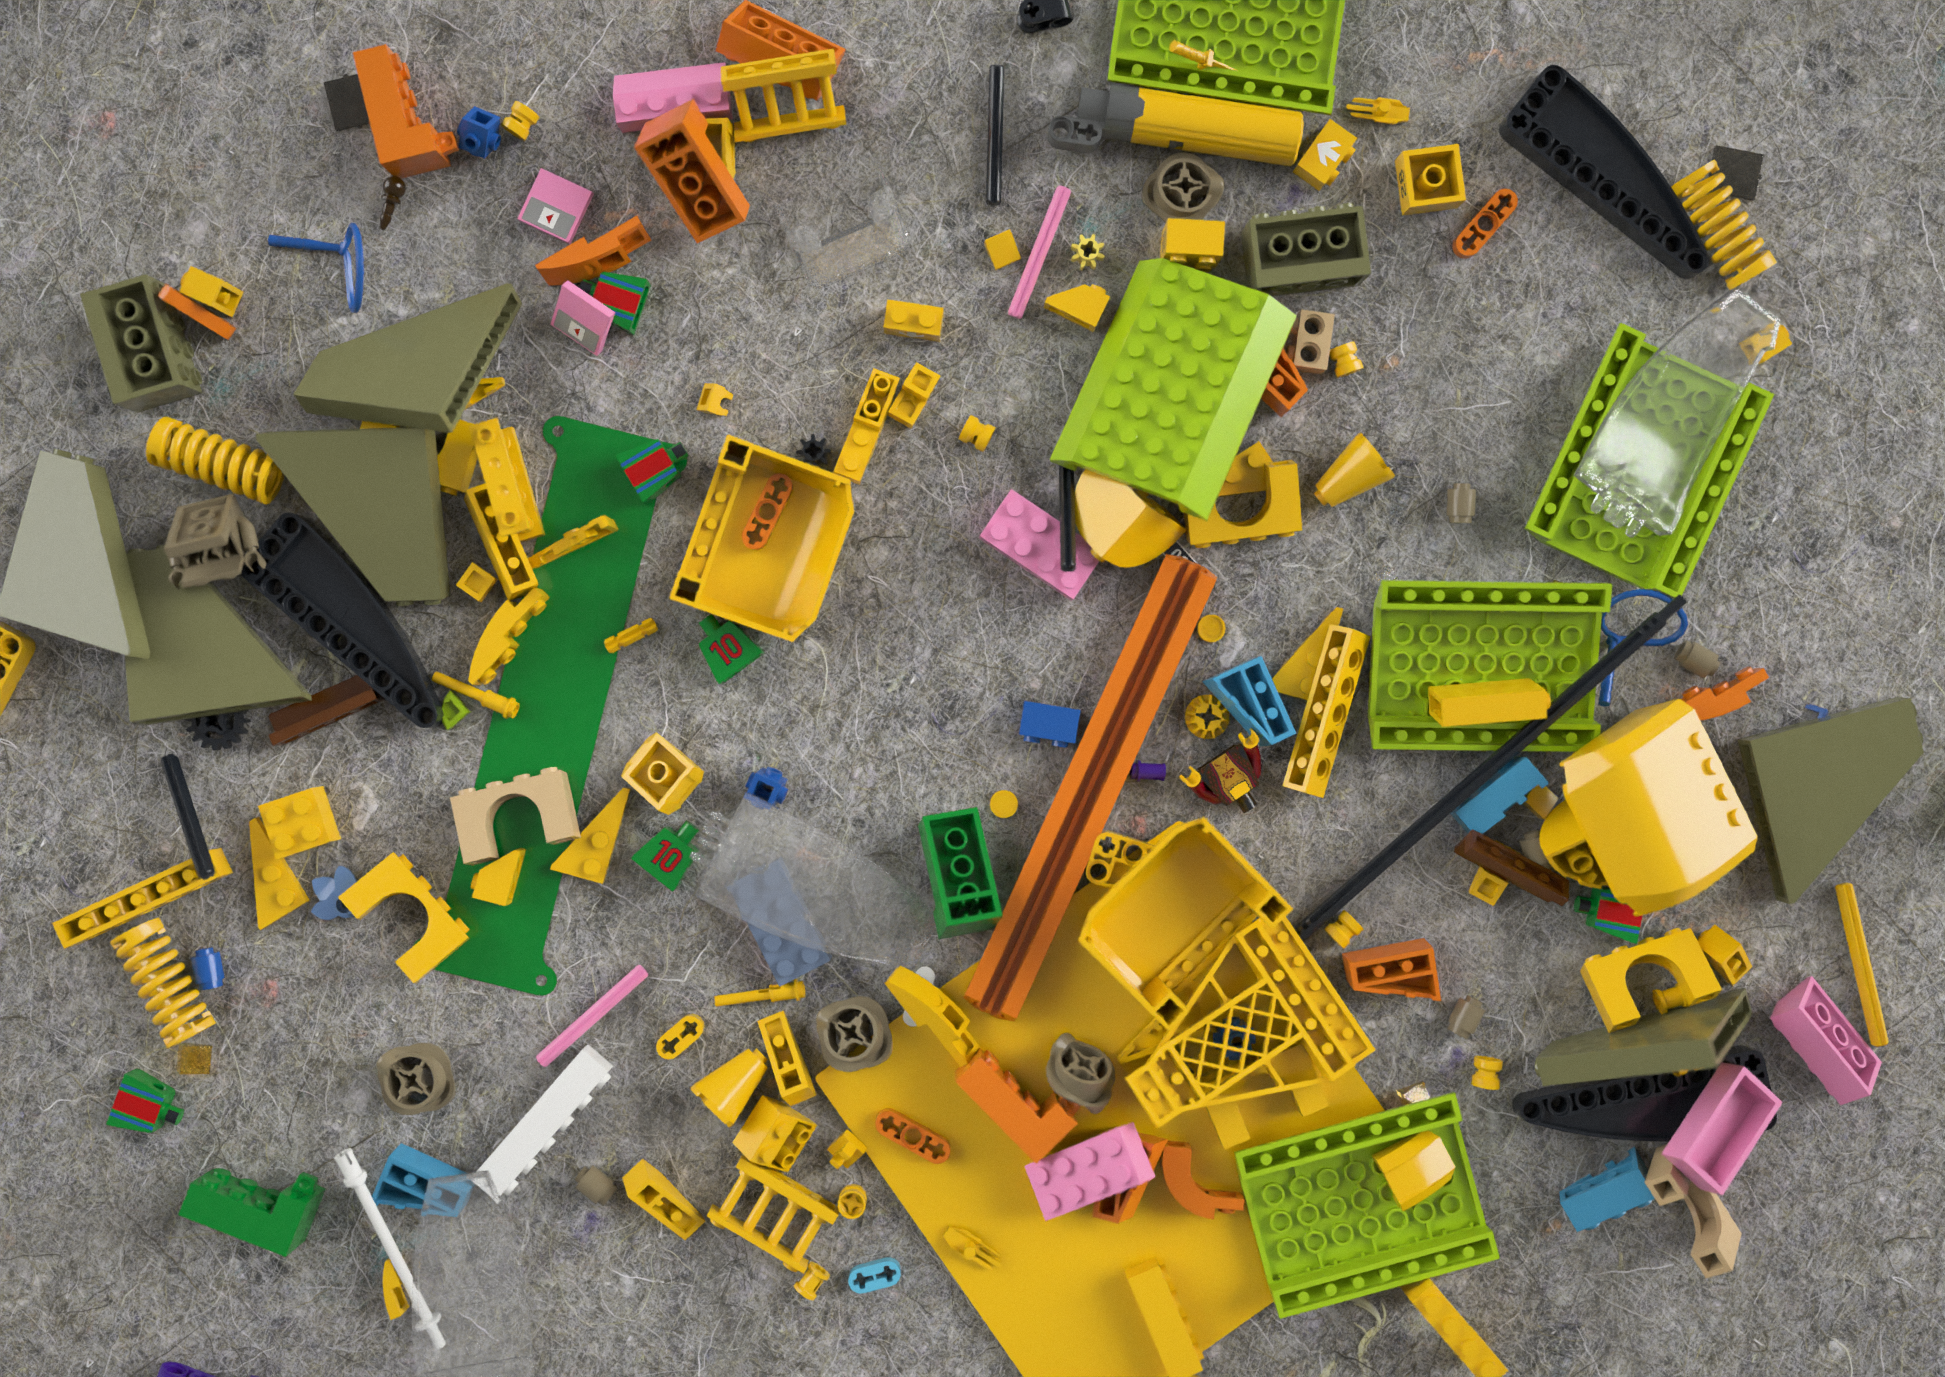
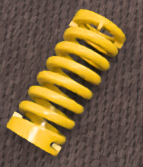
(1757, 262)
(214, 455)
(175, 1031)

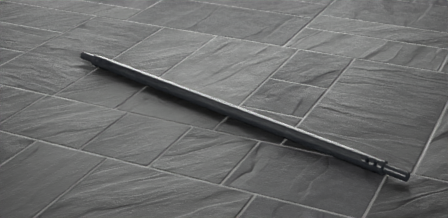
(1487, 769)

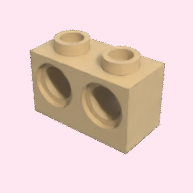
(1316, 343)

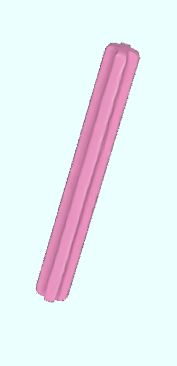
(1039, 252)
(592, 1015)

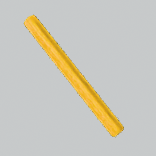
(1861, 964)

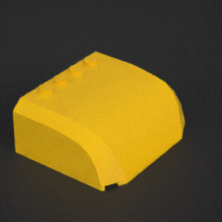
(787, 578)
(1657, 807)
(1177, 915)

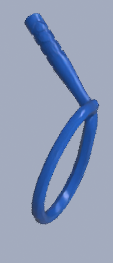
(354, 302)
(1613, 639)

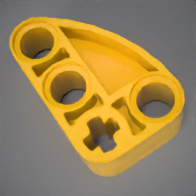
(1114, 858)

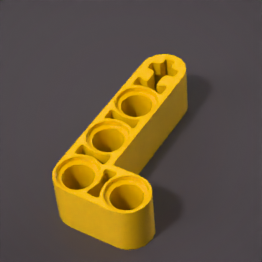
(14, 662)

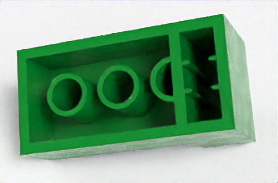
(959, 873)
(252, 1213)

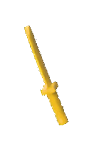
(1204, 59)

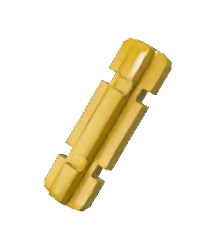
(630, 635)

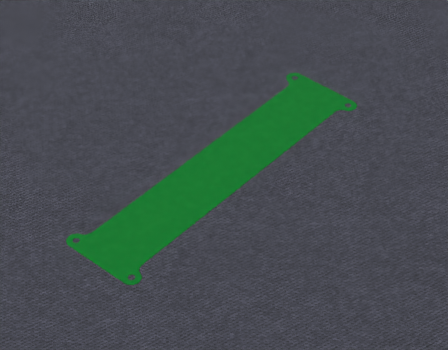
(562, 689)

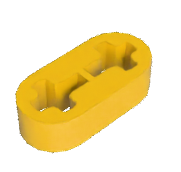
(675, 1031)

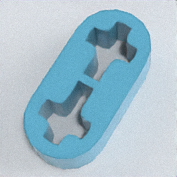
(877, 1281)

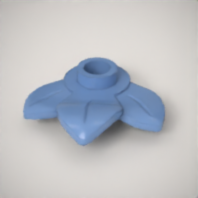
(328, 891)

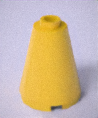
(1353, 473)
(731, 1085)

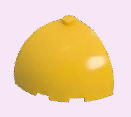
(1122, 521)
(1568, 849)

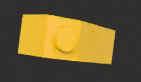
(786, 1059)
(661, 1199)

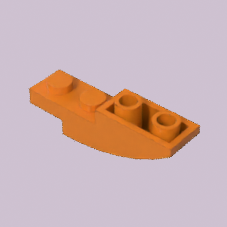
(589, 260)
(1725, 696)

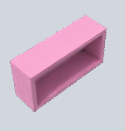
(1033, 542)
(1722, 1128)
(1089, 1171)

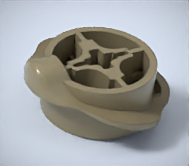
(1184, 188)
(830, 1020)
(392, 1068)
(1080, 1073)

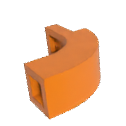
(1176, 1166)

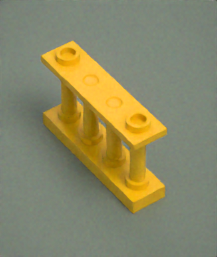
(778, 70)
(506, 480)
(798, 1198)

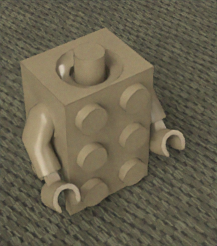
(210, 542)

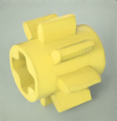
(1087, 261)

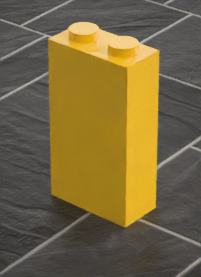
(1488, 702)

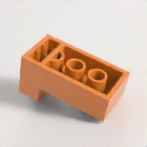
(400, 138)
(691, 172)
(1016, 1112)

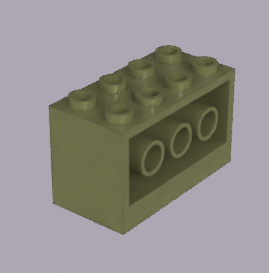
(1312, 250)
(141, 344)

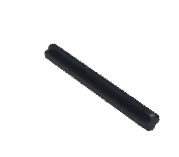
(995, 135)
(1067, 519)
(188, 817)

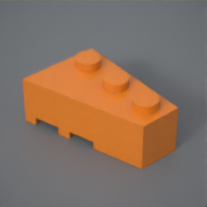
(1284, 386)
(1394, 968)
(1124, 1204)

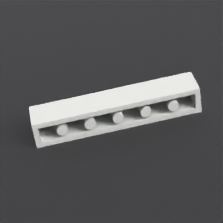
(545, 1118)

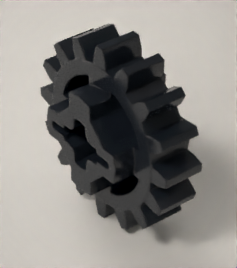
(229, 726)

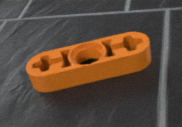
(1492, 203)
(197, 311)
(784, 496)
(934, 1139)

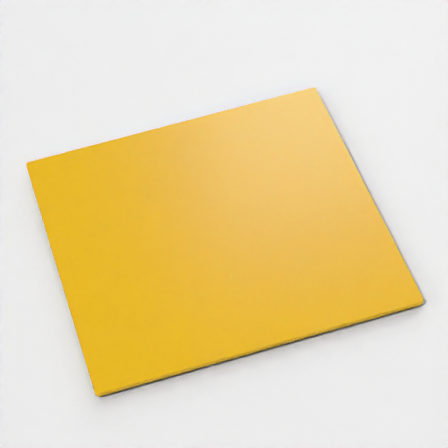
(1062, 1282)

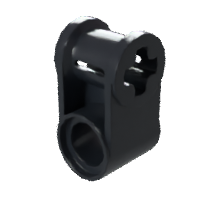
(1047, 15)

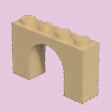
(476, 811)
(1716, 1232)

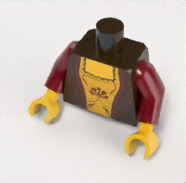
(1229, 775)

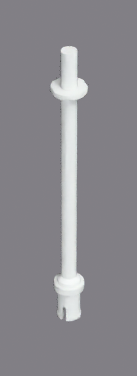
(355, 1178)

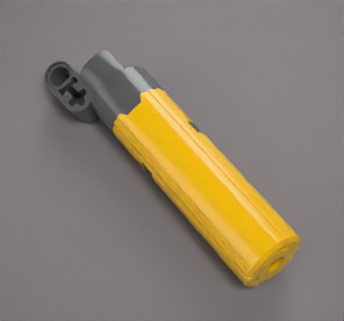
(1182, 124)

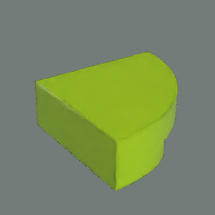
(453, 710)

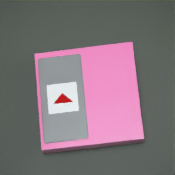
(555, 206)
(582, 318)

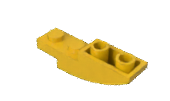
(867, 426)
(496, 642)
(932, 1007)

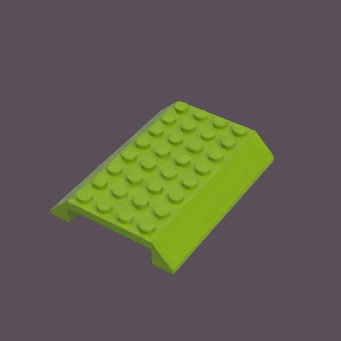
(1278, 46)
(1175, 384)
(1647, 560)
(1480, 634)
(1332, 1221)

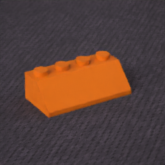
(759, 35)

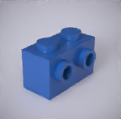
(1049, 722)

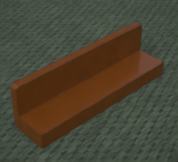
(324, 709)
(1513, 867)

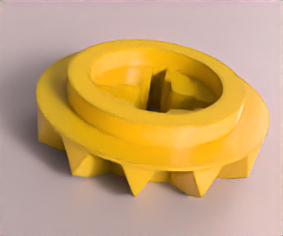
(1196, 724)

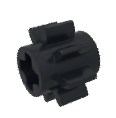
(807, 446)

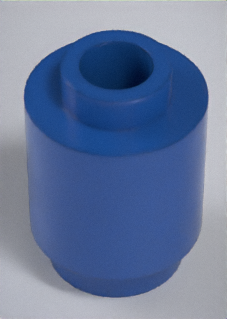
(207, 968)

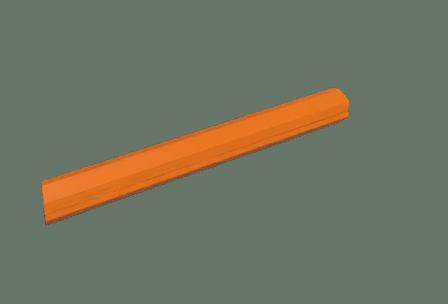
(1090, 787)

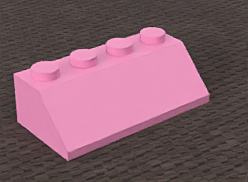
(653, 93)
(1826, 1042)

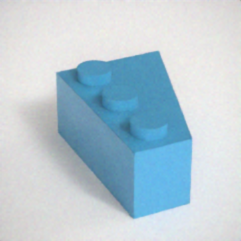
(1253, 700)
(1498, 795)
(407, 1176)
(1607, 1194)

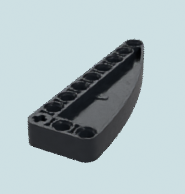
(1601, 148)
(337, 591)
(1629, 1114)

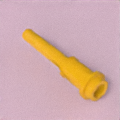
(488, 699)
(788, 991)

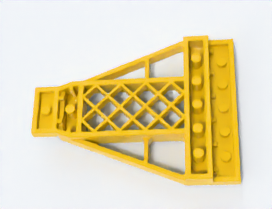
(1301, 995)

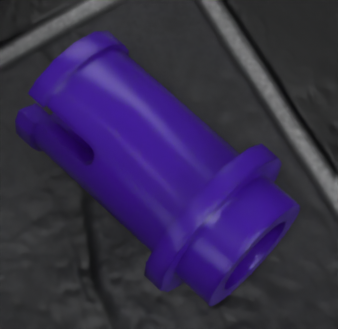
(1147, 771)

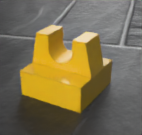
(711, 399)
(476, 582)
(846, 1150)

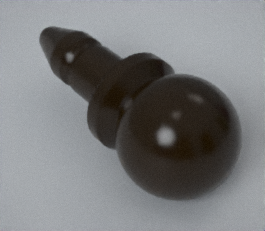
(394, 189)

